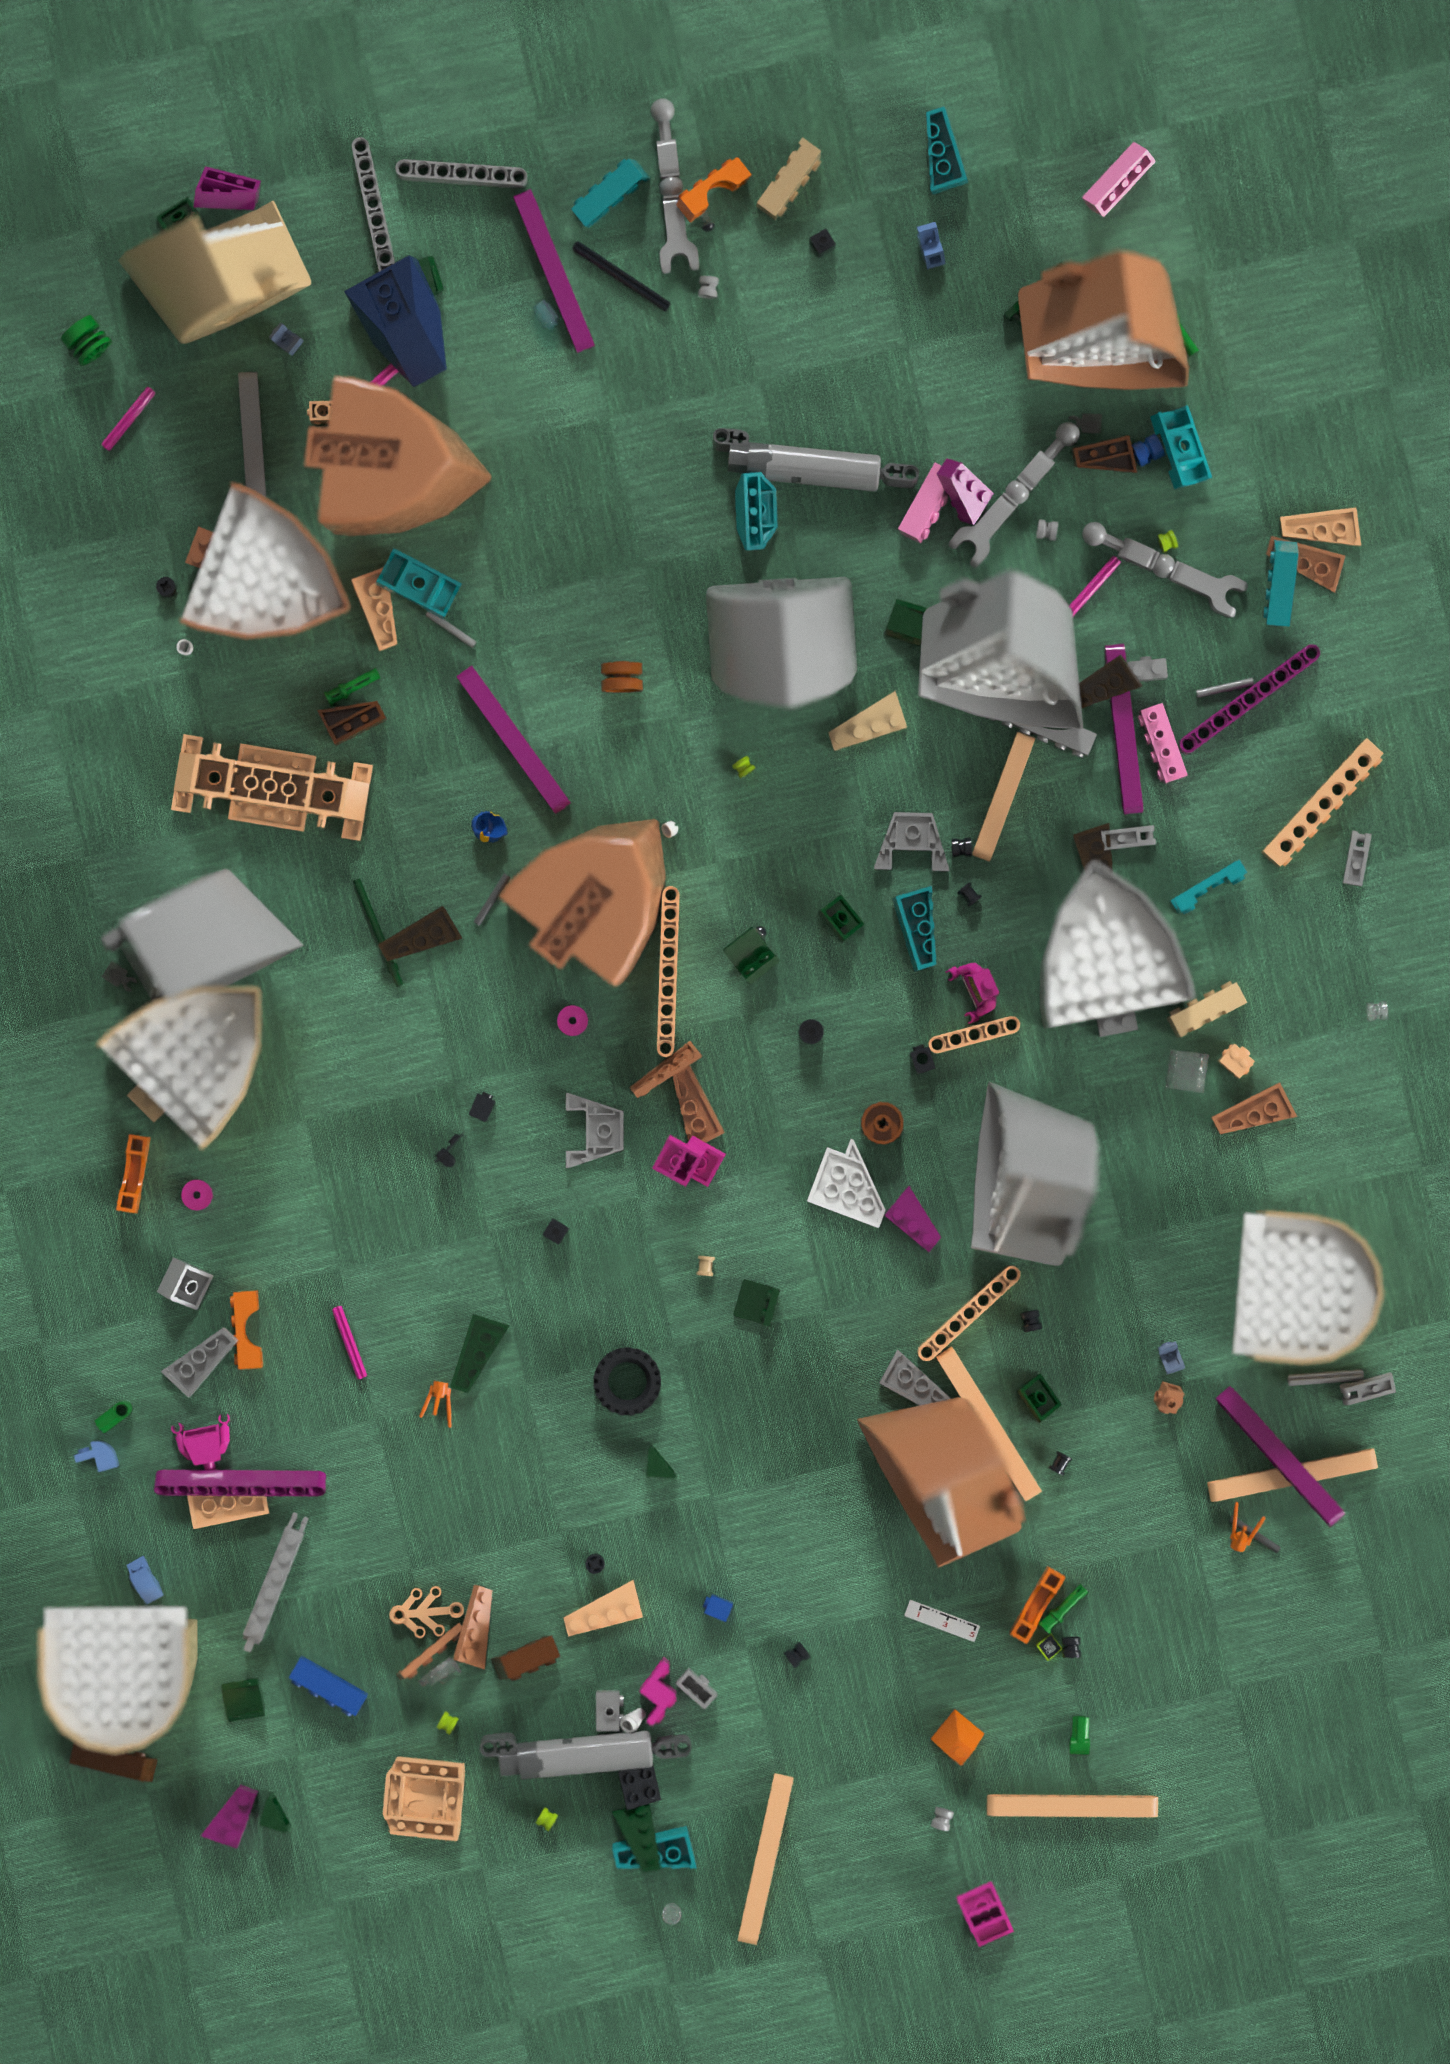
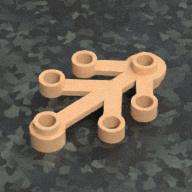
(423, 1612)

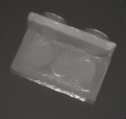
(443, 1672)

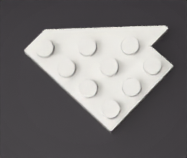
(847, 1187)

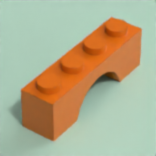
(730, 176)
(134, 1173)
(248, 1354)
(1036, 1604)

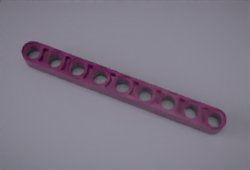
(554, 271)
(1257, 694)
(513, 739)
(1125, 742)
(1280, 1456)
(240, 1483)

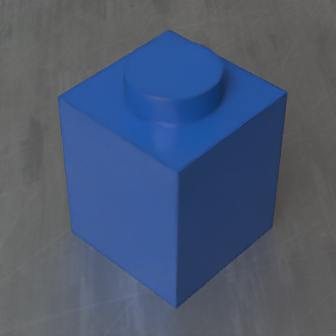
(717, 1607)

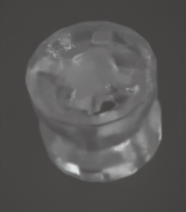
(671, 1917)

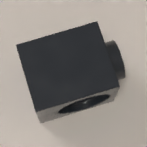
(822, 243)
(920, 1068)
(482, 1106)
(556, 1231)

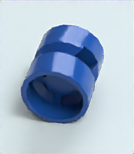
(1147, 450)

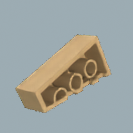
(790, 179)
(1207, 1009)

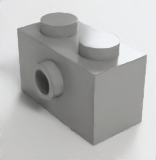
(1149, 669)
(697, 1688)
(608, 1710)

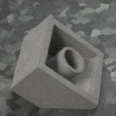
(185, 1283)

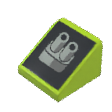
(1049, 1647)

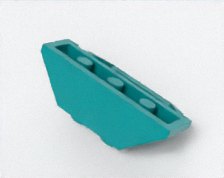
(755, 510)

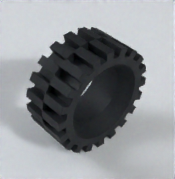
(619, 1405)

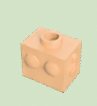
(315, 410)
(1236, 1060)

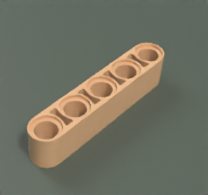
(983, 1034)

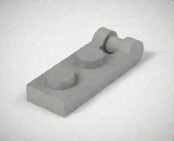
(1129, 837)
(1356, 859)
(1368, 1389)

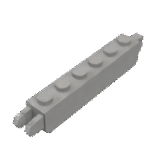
(274, 1583)

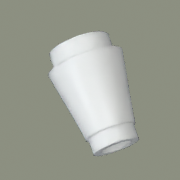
(632, 1721)

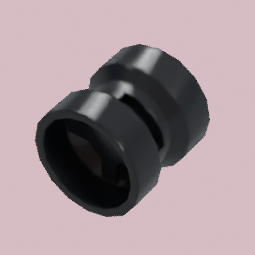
(961, 847)
(1031, 1321)
(1071, 1647)
(797, 1654)

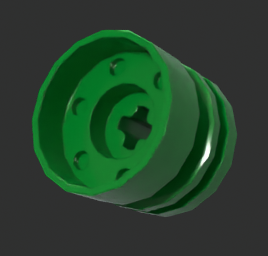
(86, 340)

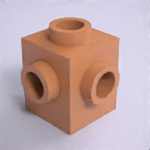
(1168, 1398)

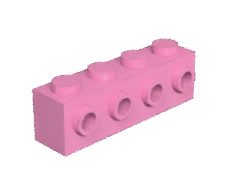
(1118, 179)
(924, 508)
(1163, 743)

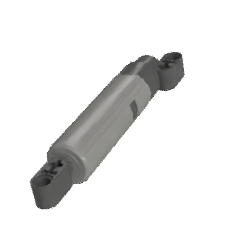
(811, 465)
(580, 1754)

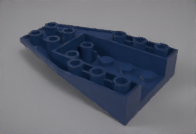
(402, 319)

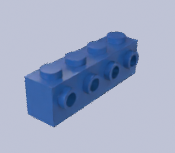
(328, 1685)

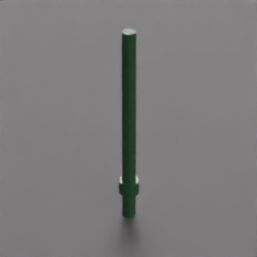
(392, 966)

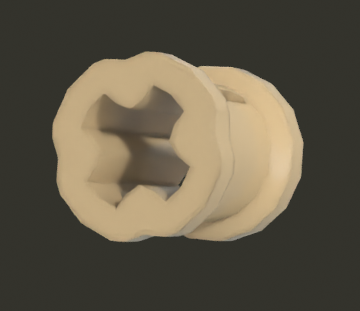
(705, 1265)

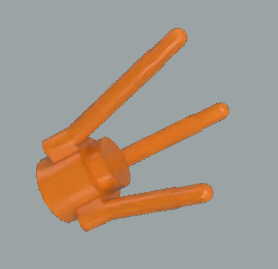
(439, 1391)
(1241, 1539)

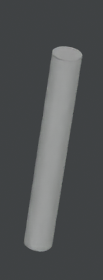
(452, 629)
(1224, 687)

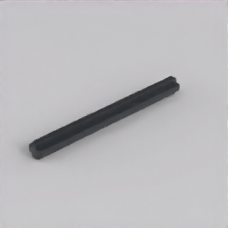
(621, 276)

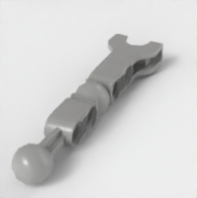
(671, 187)
(1015, 493)
(1165, 567)

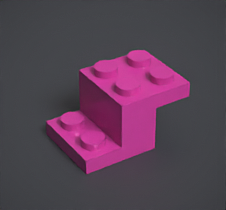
(688, 1161)
(658, 1692)
(985, 1914)

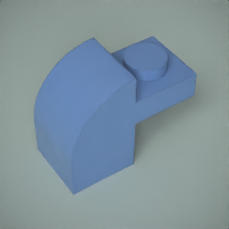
(930, 245)
(102, 1452)
(144, 1580)

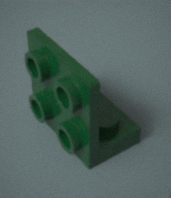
(751, 955)
(756, 1302)

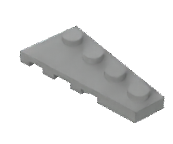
(198, 1363)
(911, 1382)

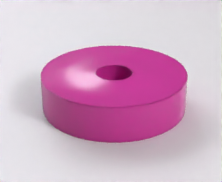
(581, 1020)
(205, 1195)

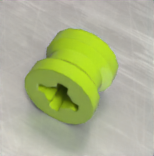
(1167, 541)
(743, 767)
(447, 1723)
(546, 1819)

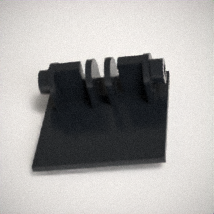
(444, 1156)
(639, 1786)

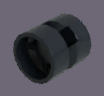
(811, 1031)

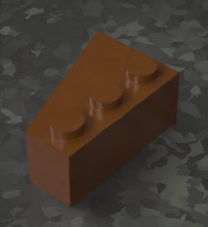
(1109, 454)
(351, 720)
(526, 1658)

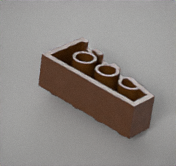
(122, 1764)

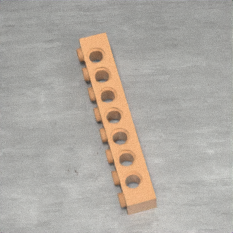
(1366, 750)

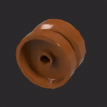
(621, 673)
(893, 1125)

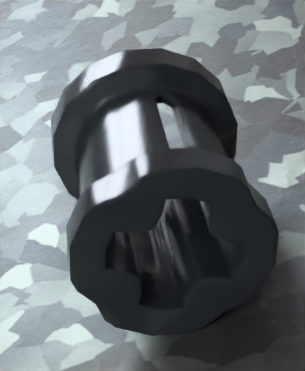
(969, 894)
(1060, 1463)

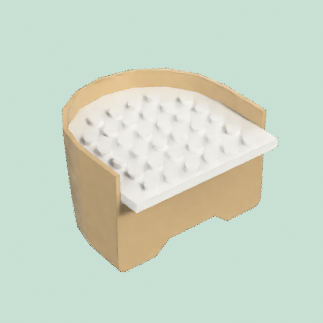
(1303, 1289)
(116, 1672)

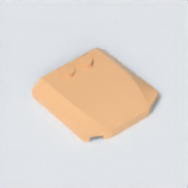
(424, 1798)

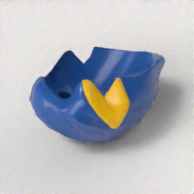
(489, 827)

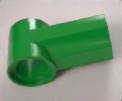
(112, 1416)
(1080, 1741)

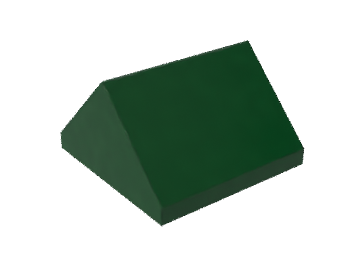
(178, 214)
(841, 918)
(1039, 1397)
(658, 1466)
(274, 1816)

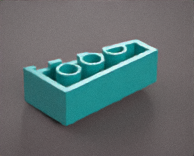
(944, 157)
(609, 191)
(1282, 583)
(917, 925)
(673, 1849)

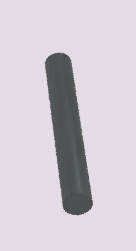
(491, 900)
(1258, 1536)

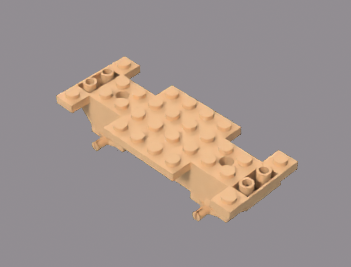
(271, 787)

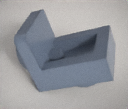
(285, 339)
(1171, 1357)

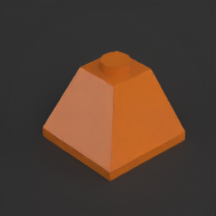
(957, 1737)

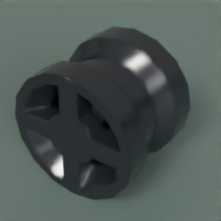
(169, 587)
(593, 1566)

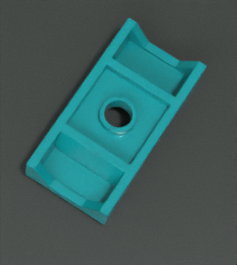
(1187, 465)
(435, 594)
(1231, 874)

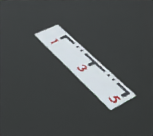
(942, 1620)

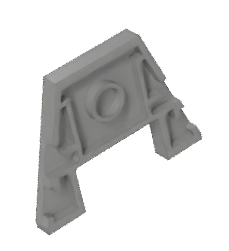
(913, 833)
(603, 1130)

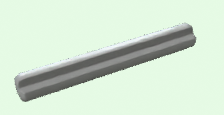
(1325, 1377)

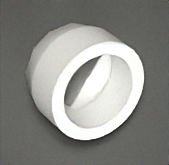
(182, 645)
(669, 829)

